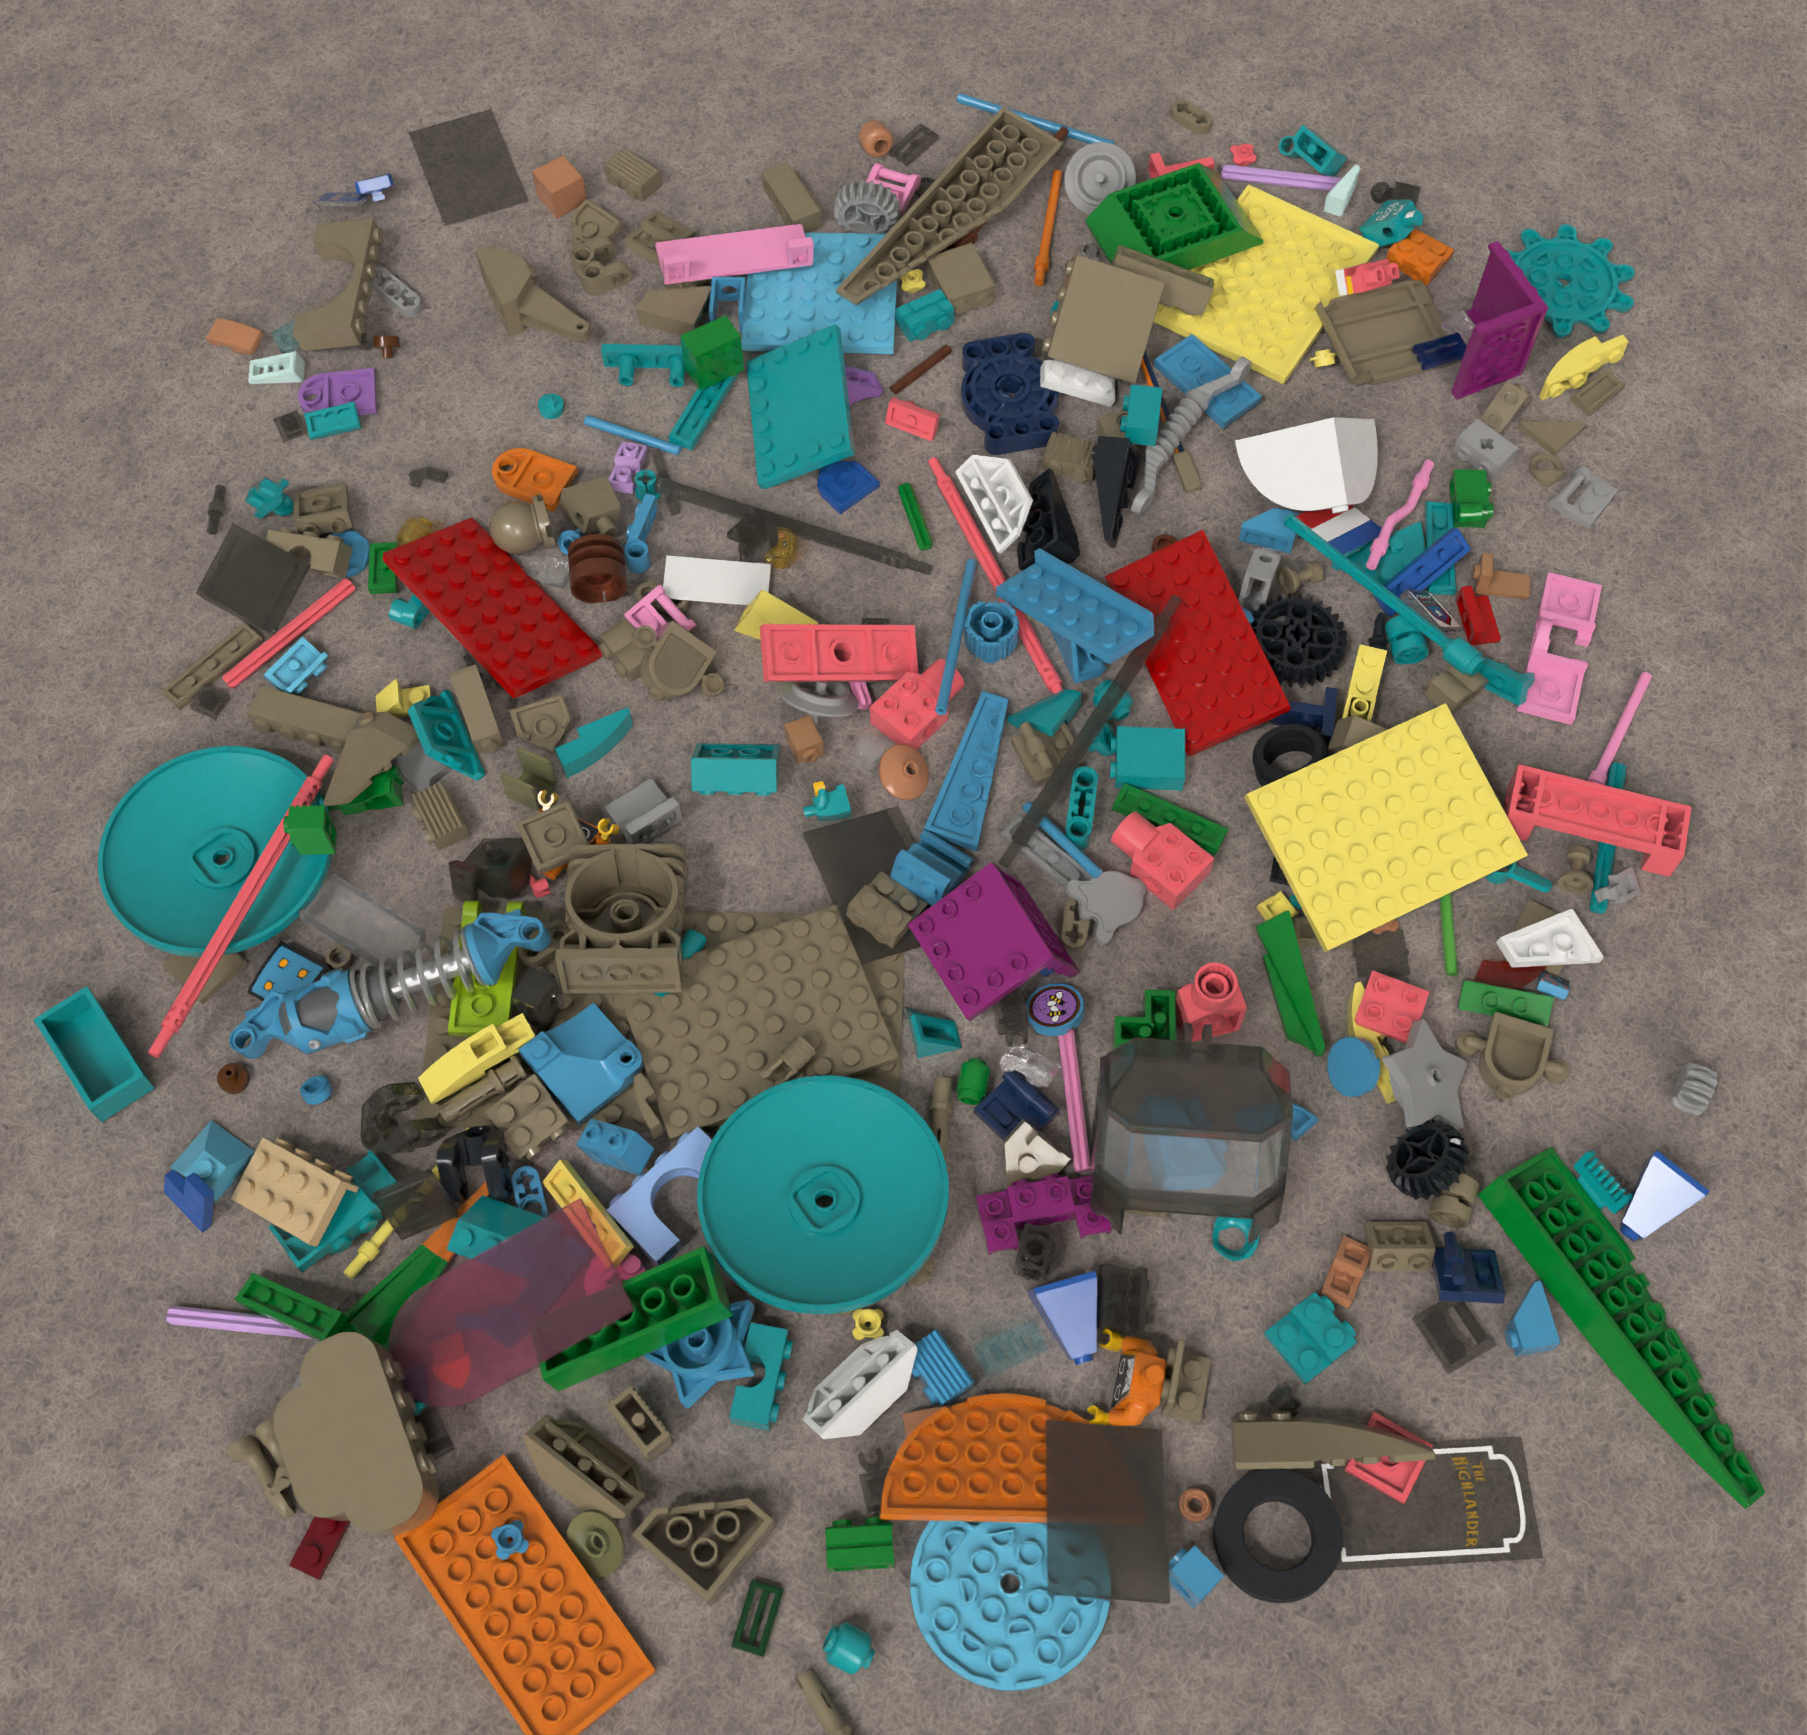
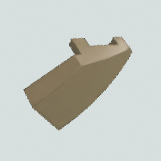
(645, 1097)

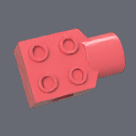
(908, 707)
(1162, 858)
(1211, 1000)

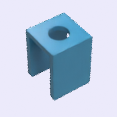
(719, 294)

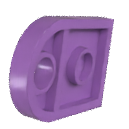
(339, 389)

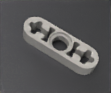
(397, 300)

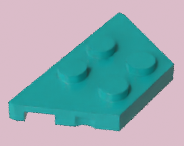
(1402, 549)
(445, 734)

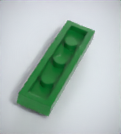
(1160, 812)
(290, 1308)

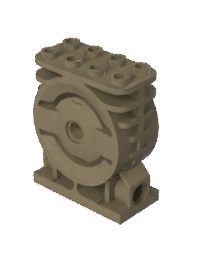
(615, 929)

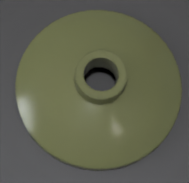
(596, 1556)

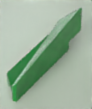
(1290, 983)

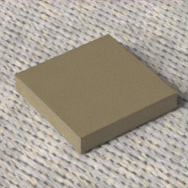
(551, 836)
(182, 966)

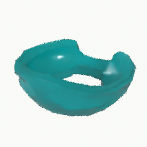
(1223, 1223)

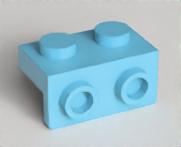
(296, 667)

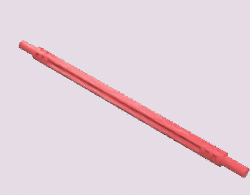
(994, 574)
(235, 915)

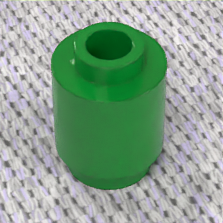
(973, 1081)

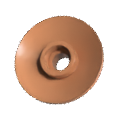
(895, 776)

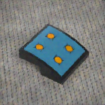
(286, 971)

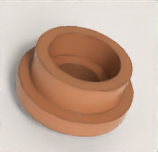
(1202, 1497)

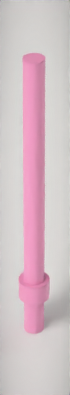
(1599, 775)

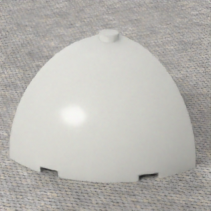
(1314, 463)

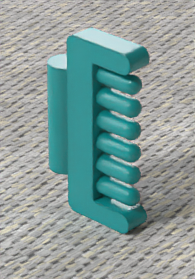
(1597, 1188)

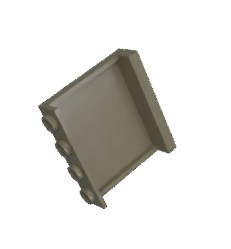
(1102, 319)

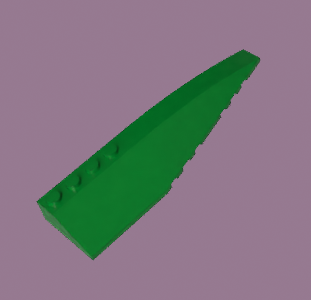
(1609, 1303)

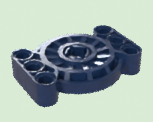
(1004, 367)

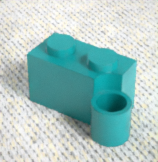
(1314, 150)

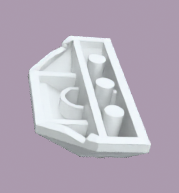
(996, 496)
(862, 1387)

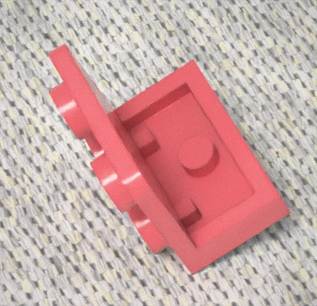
(1390, 1006)

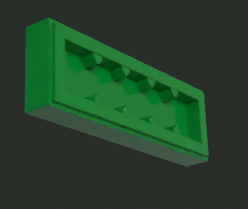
(1518, 1003)

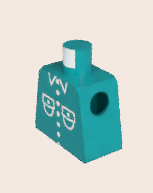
(1391, 222)

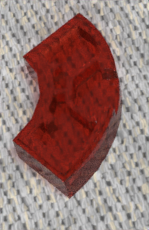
(1504, 975)

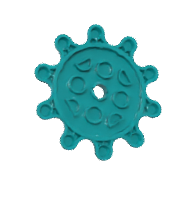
(1586, 268)

